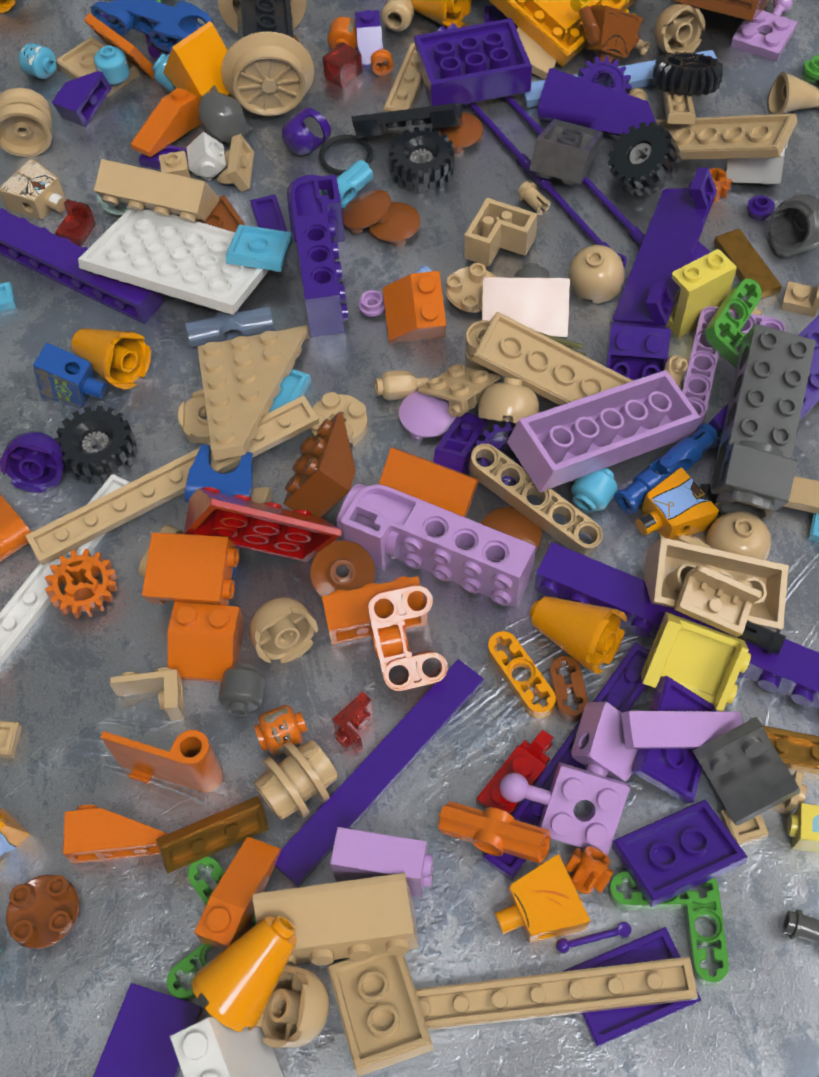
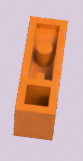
(169, 121)
(101, 835)
(231, 903)

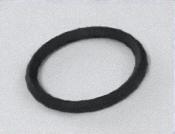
(339, 138)

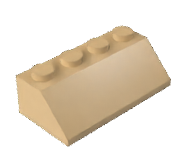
(155, 190)
(671, 560)
(345, 918)

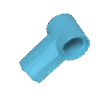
(352, 181)

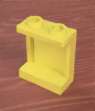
(702, 285)
(697, 659)

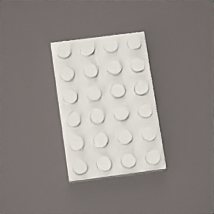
(173, 259)

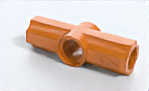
(495, 832)

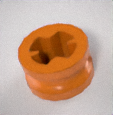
(379, 57)

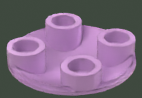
(425, 415)

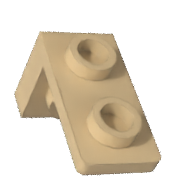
(161, 680)

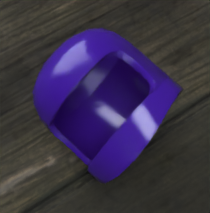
(298, 136)

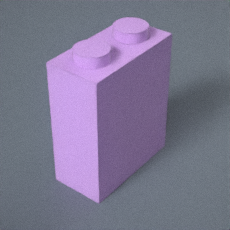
(371, 854)

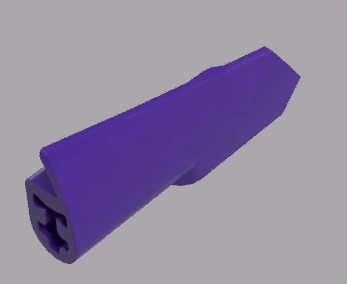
(590, 104)

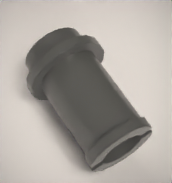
(801, 926)

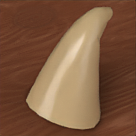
(791, 94)

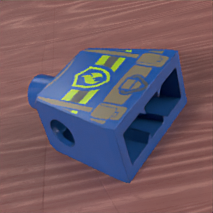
(66, 377)

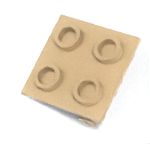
(460, 387)

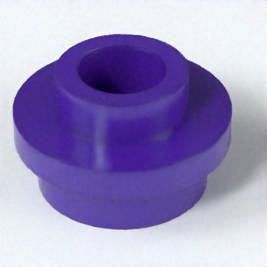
(760, 207)

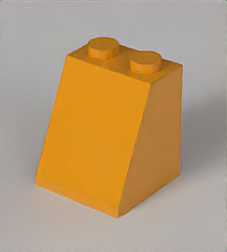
(197, 62)

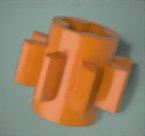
(721, 183)
(589, 869)

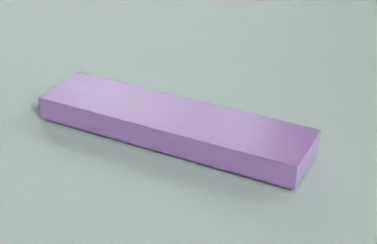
(675, 728)

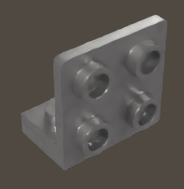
(746, 771)

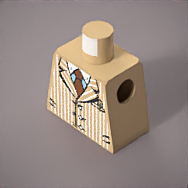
(33, 191)

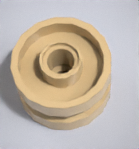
(24, 122)

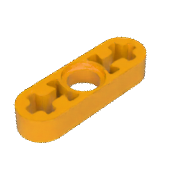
(526, 698)

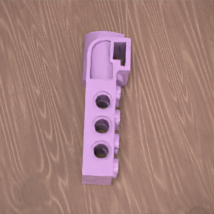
(437, 541)

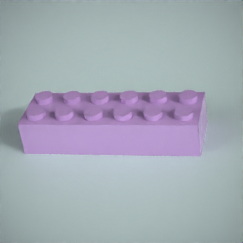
(602, 430)

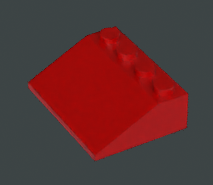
(258, 525)

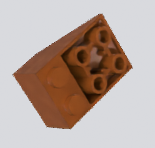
(323, 470)

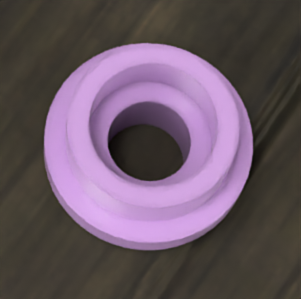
(371, 303)

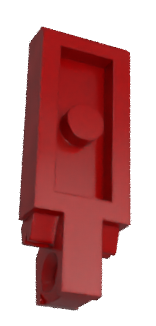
(525, 760)

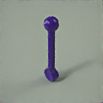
(622, 930)

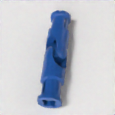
(683, 454)

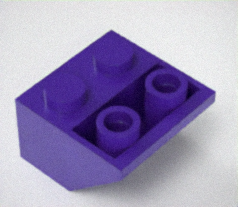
(637, 349)

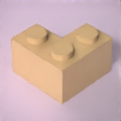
(499, 227)

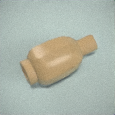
(397, 384)

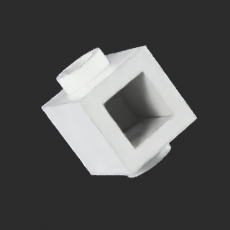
(206, 156)

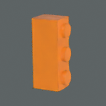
(348, 610)

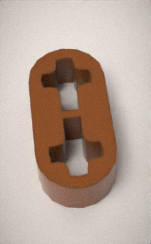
(561, 690)

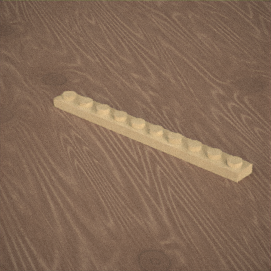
(159, 487)

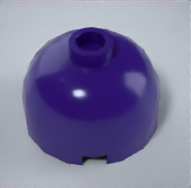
(33, 461)

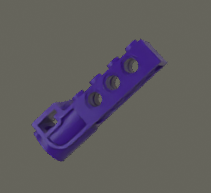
(317, 229)

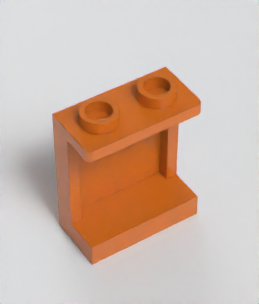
(190, 569)

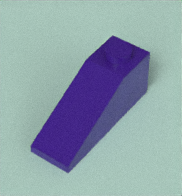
(459, 441)

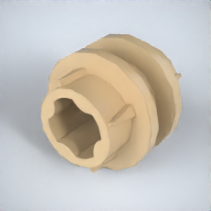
(296, 779)

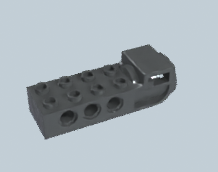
(762, 423)

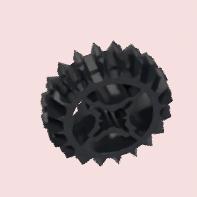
(687, 73)

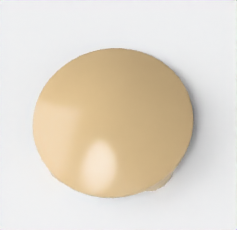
(465, 287)

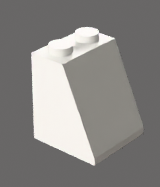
(219, 1051)

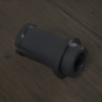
(763, 638)

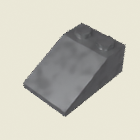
(565, 151)

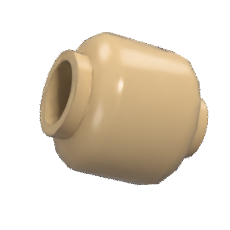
(397, 14)

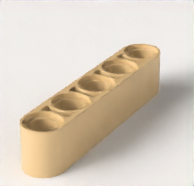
(539, 514)

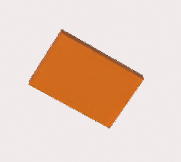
(113, 39)
(429, 481)

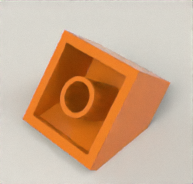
(415, 308)
(204, 640)

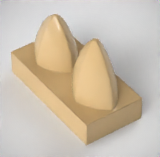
(238, 163)

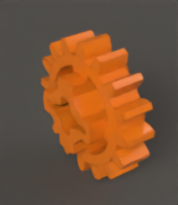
(80, 571)

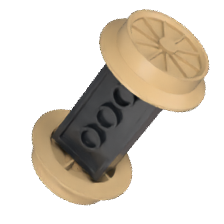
(266, 65)

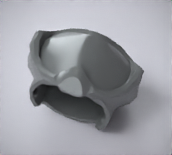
(222, 116)
(795, 225)

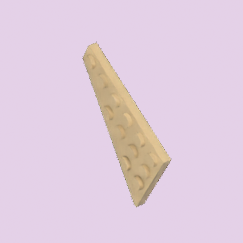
(241, 383)

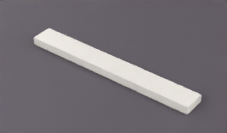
(31, 598)

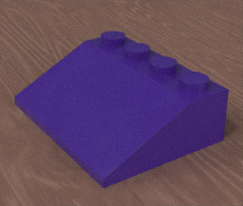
(473, 63)

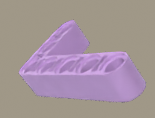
(704, 359)

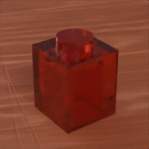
(342, 65)

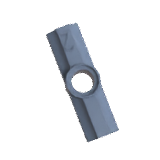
(229, 326)

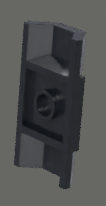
(378, 123)

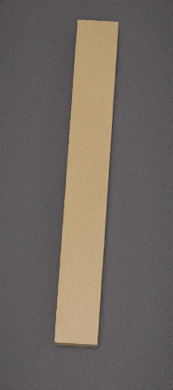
(558, 994)

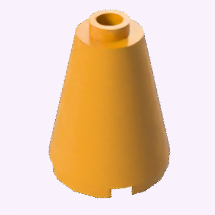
(443, 11)
(114, 354)
(580, 629)
(246, 973)

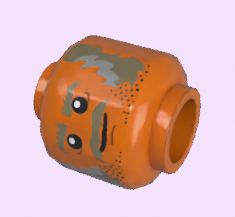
(342, 30)
(278, 728)

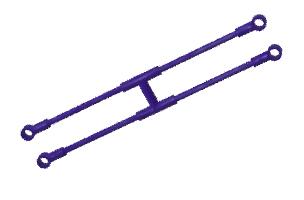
(545, 184)

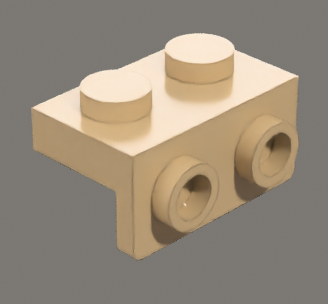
(717, 599)

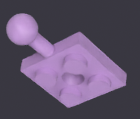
(778, 31)
(567, 789)

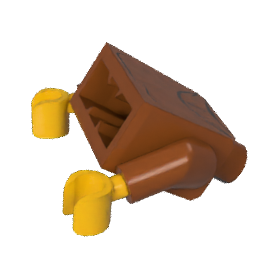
(608, 29)

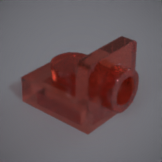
(77, 223)
(352, 718)

